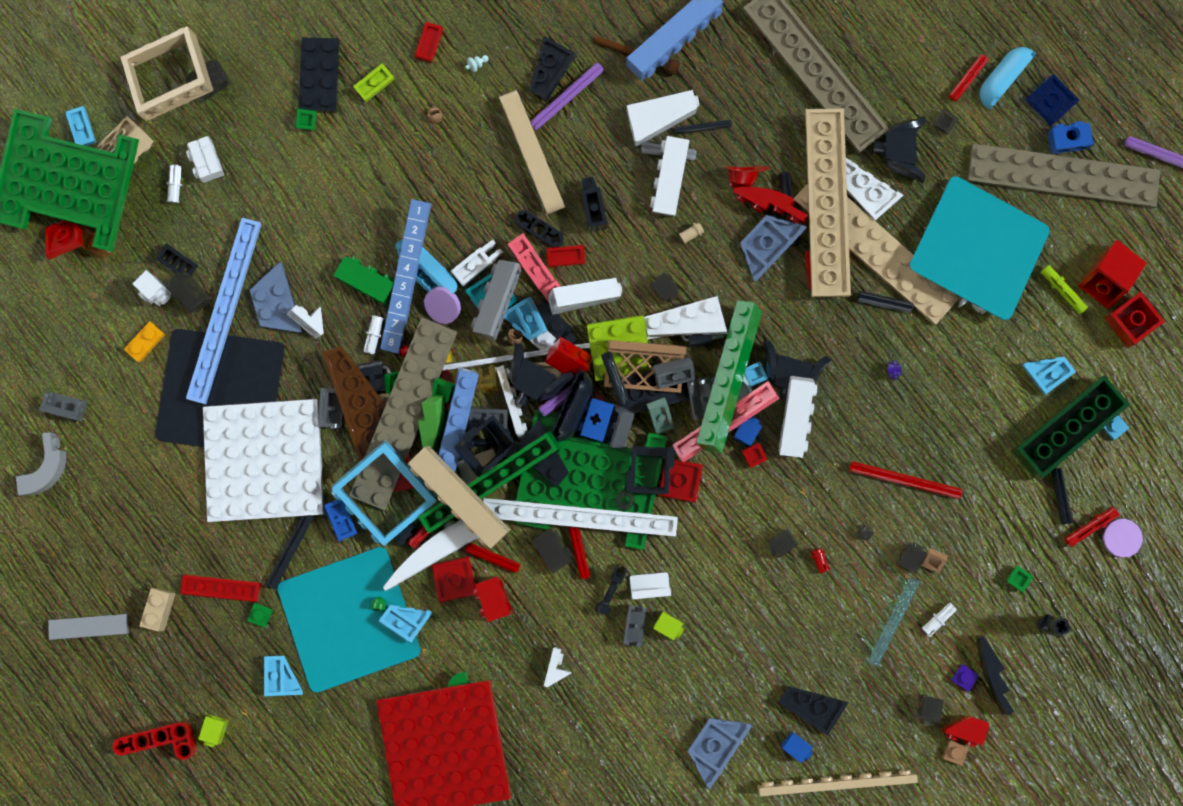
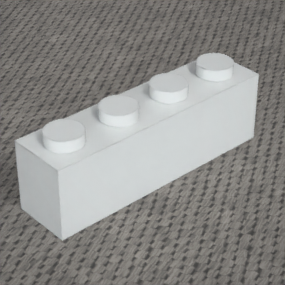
(670, 177)
(796, 416)

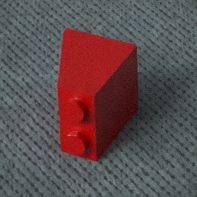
(1112, 274)

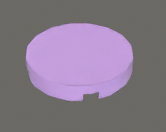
(442, 305)
(1122, 538)

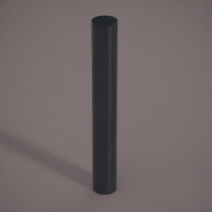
(702, 127)

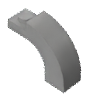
(48, 473)

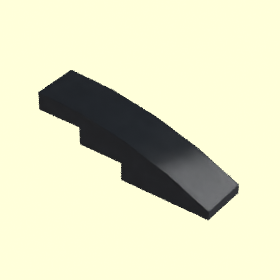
(991, 668)

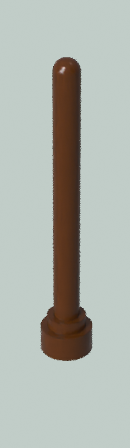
(670, 66)

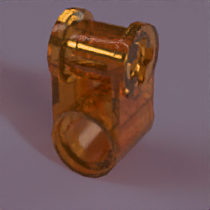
(87, 241)

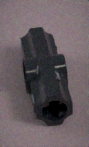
(1053, 625)

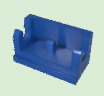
(340, 520)

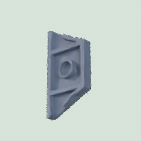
(768, 243)
(274, 300)
(716, 746)

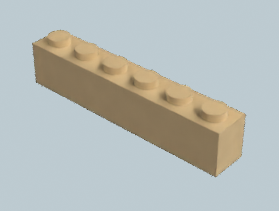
(458, 497)

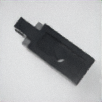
(555, 324)

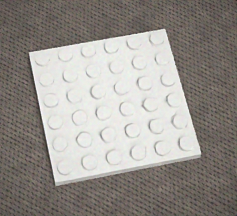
(263, 460)

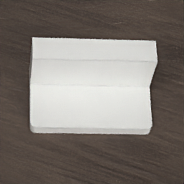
(650, 585)

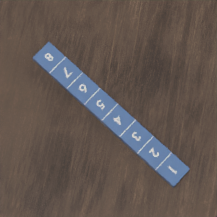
(405, 276)

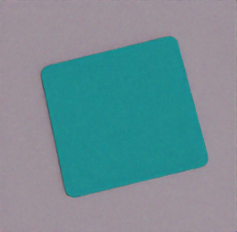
(980, 248)
(334, 622)

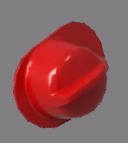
(744, 175)

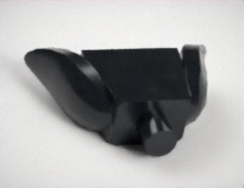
(900, 149)
(780, 368)
(533, 380)

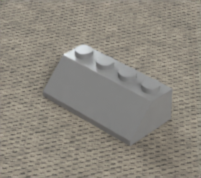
(497, 299)

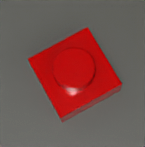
(754, 455)

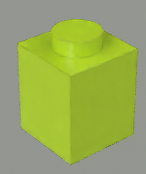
(669, 626)
(213, 730)

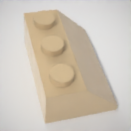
(130, 129)

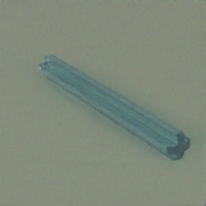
(894, 621)

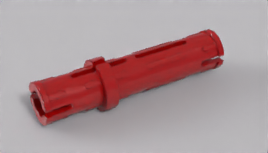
(1092, 526)

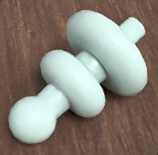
(476, 62)

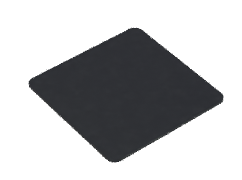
(245, 375)

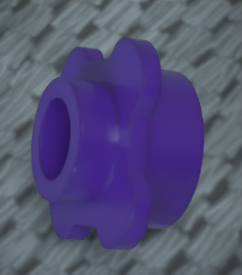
(894, 370)

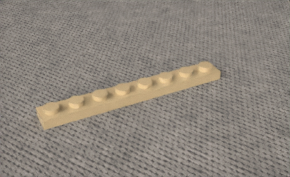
(845, 782)

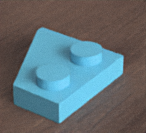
(1049, 372)

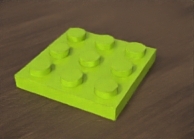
(621, 329)

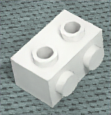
(152, 289)

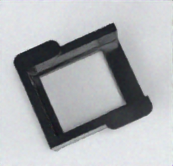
(498, 434)
(668, 453)

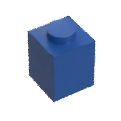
(747, 431)
(797, 747)

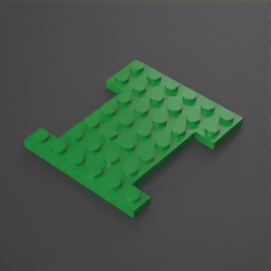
(63, 178)
(594, 477)

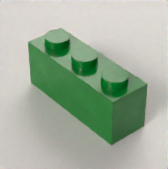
(365, 279)

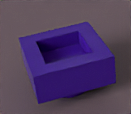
(964, 677)

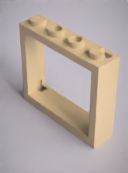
(177, 96)

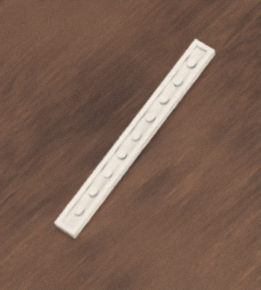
(583, 517)

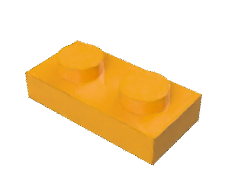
(144, 342)

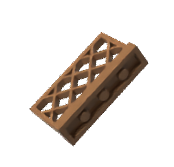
(643, 349)

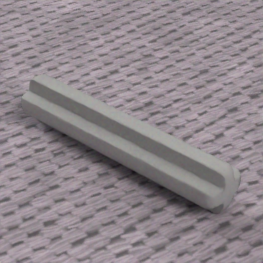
(652, 148)

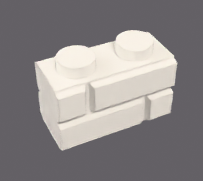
(205, 159)

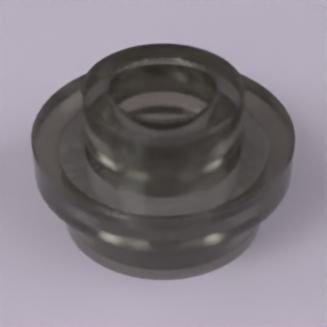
(620, 495)

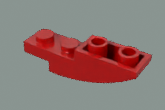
(765, 198)

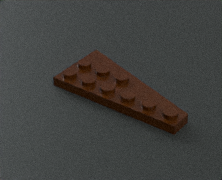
(357, 399)

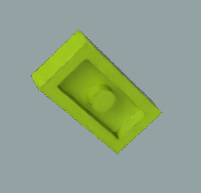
(374, 82)

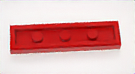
(220, 588)

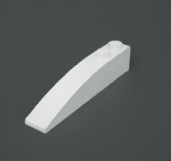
(441, 545)

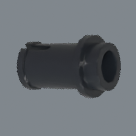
(403, 536)

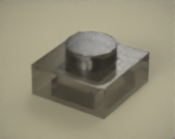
(945, 121)

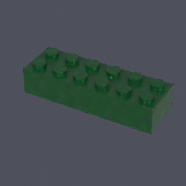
(1070, 427)

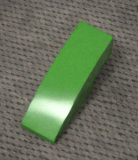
(432, 423)

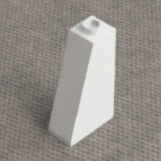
(659, 114)
(583, 295)

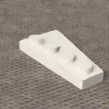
(869, 192)
(695, 318)

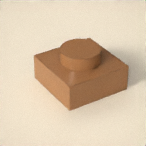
(934, 560)
(955, 752)

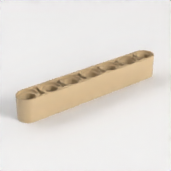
(531, 152)

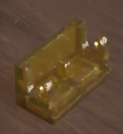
(488, 382)

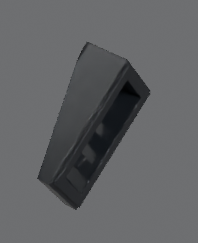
(164, 251)

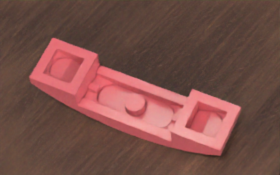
(533, 265)

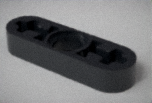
(524, 226)

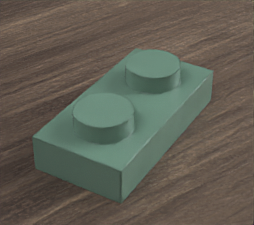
(660, 416)

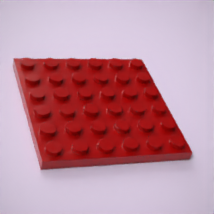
(444, 747)

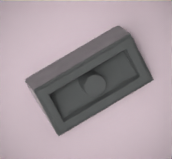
(674, 372)
(619, 427)

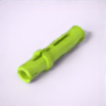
(1064, 289)

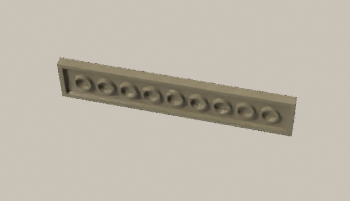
(816, 69)
(1063, 175)
(404, 410)

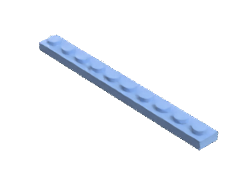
(223, 311)

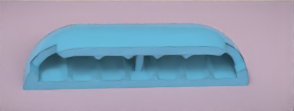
(1004, 75)
(431, 272)

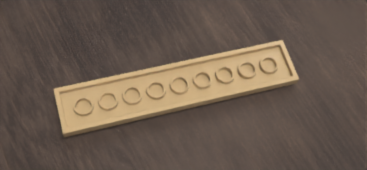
(827, 203)
(890, 262)

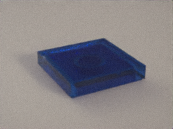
(1052, 100)

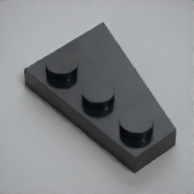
(552, 66)
(552, 466)
(813, 707)

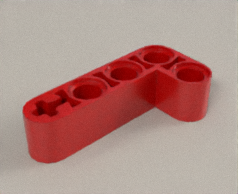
(153, 740)

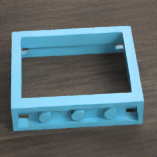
(404, 468)

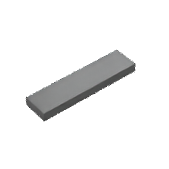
(88, 626)

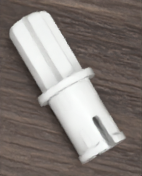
(174, 184)
(373, 334)
(939, 619)

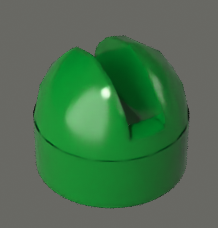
(378, 604)

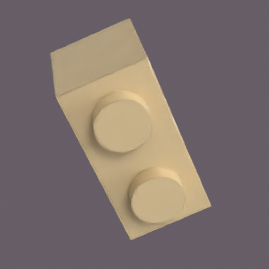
(157, 609)

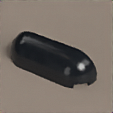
(573, 406)

